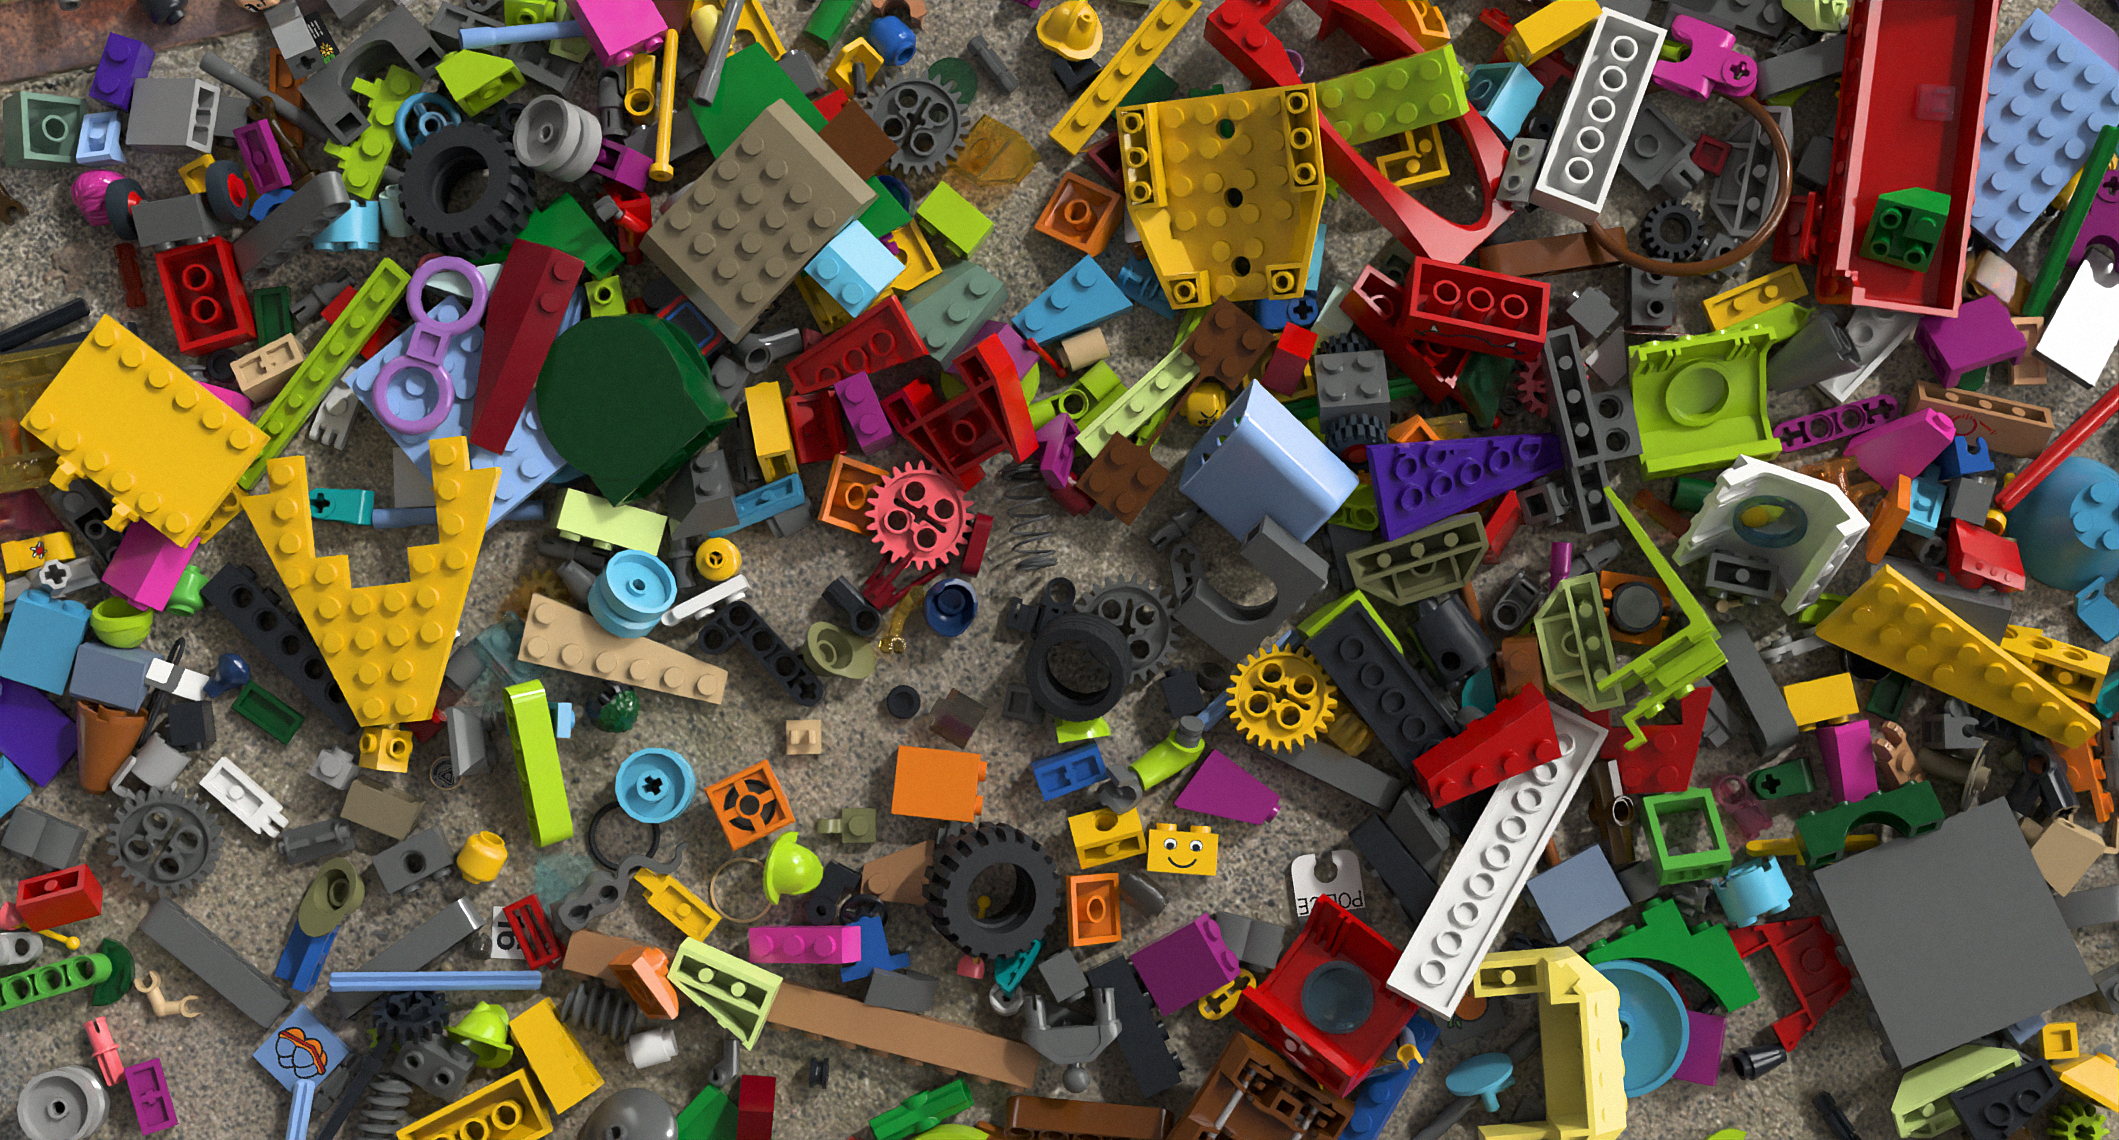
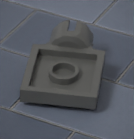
(1659, 155)

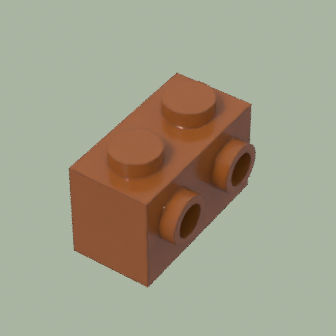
(1522, 663)

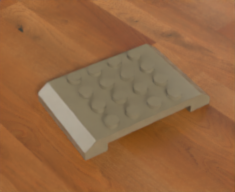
(756, 219)

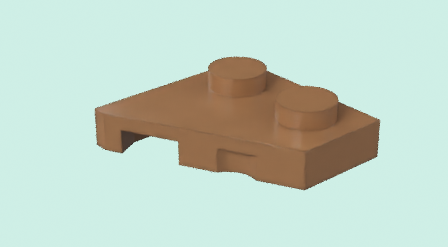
(899, 874)

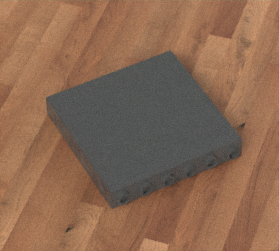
(1949, 934)

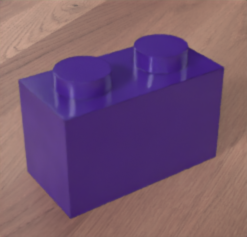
(116, 74)

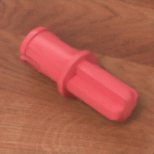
(105, 1052)

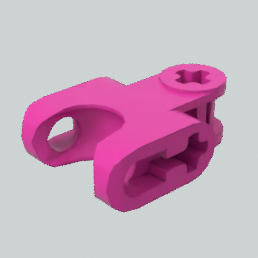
(1708, 66)

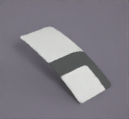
(176, 680)

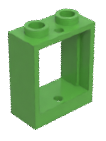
(1686, 866)

